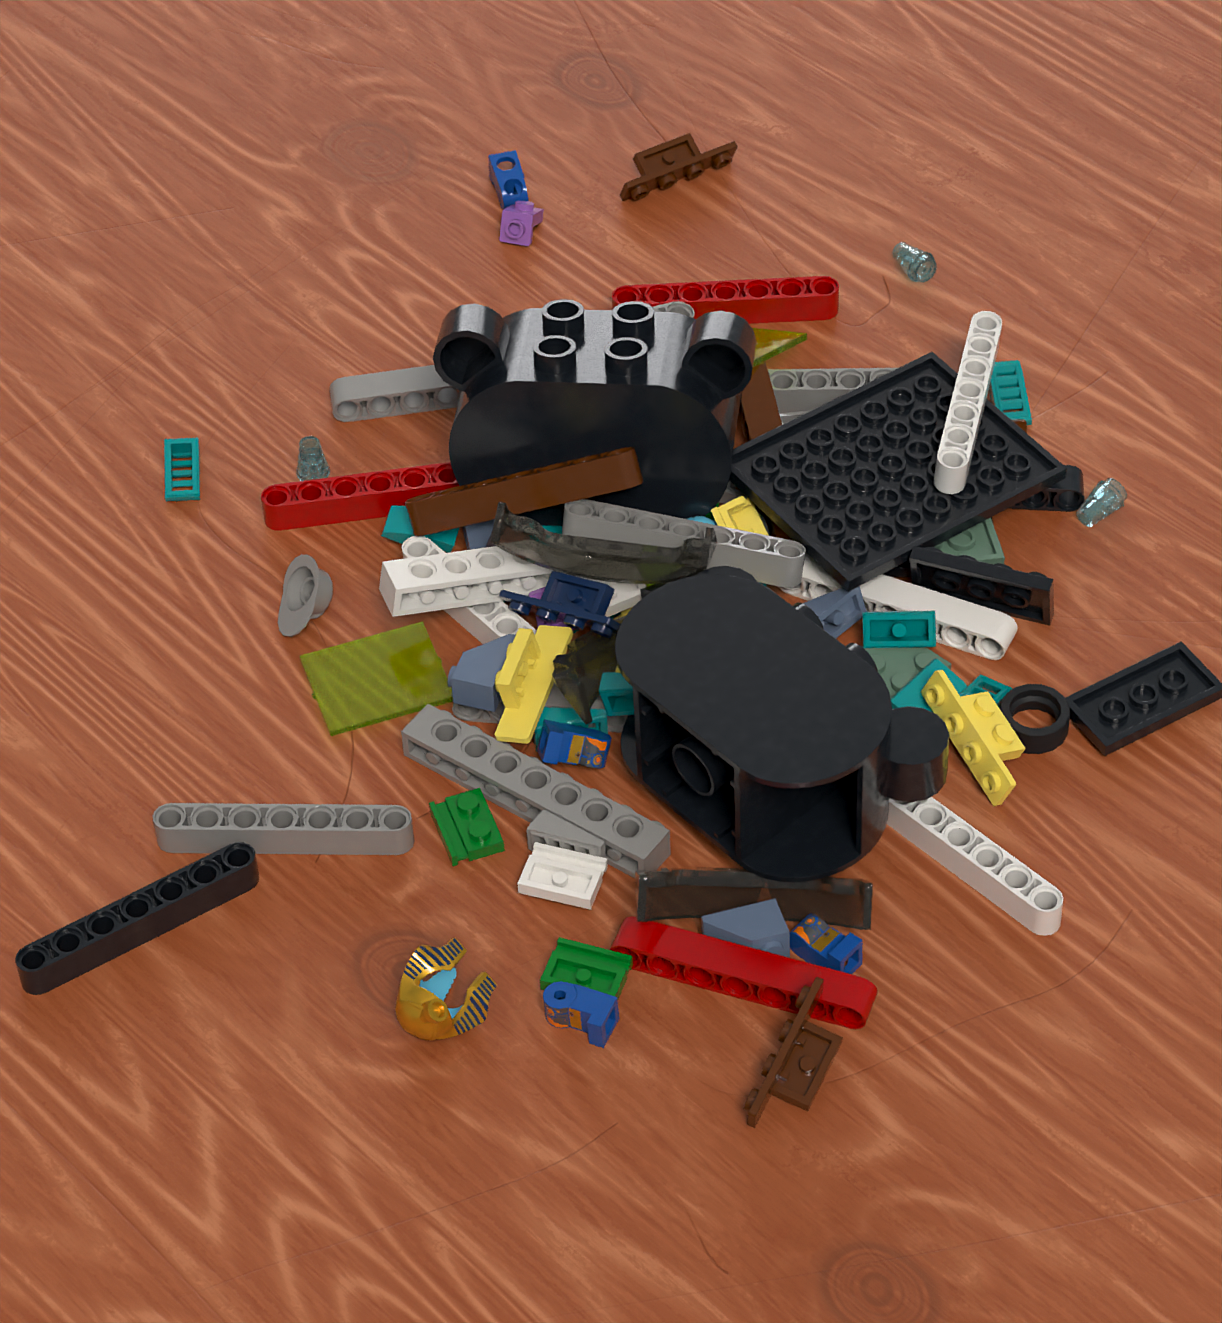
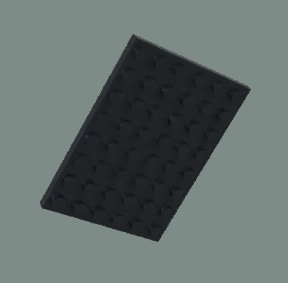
(862, 469)

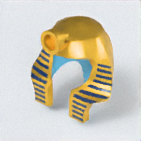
(422, 1005)

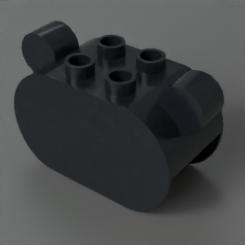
(594, 382)
(768, 727)

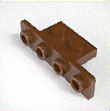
(673, 161)
(801, 1061)

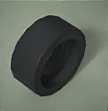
(1038, 698)

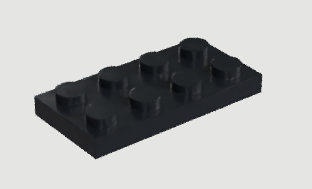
(989, 585)
(1143, 698)

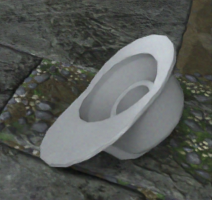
(305, 595)

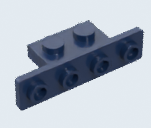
(570, 599)

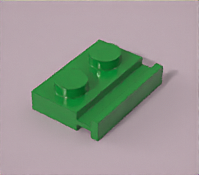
(466, 826)
(587, 967)

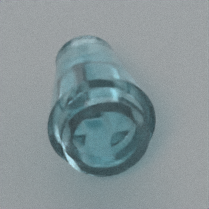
(916, 263)
(311, 460)
(1103, 500)

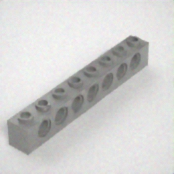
(528, 786)

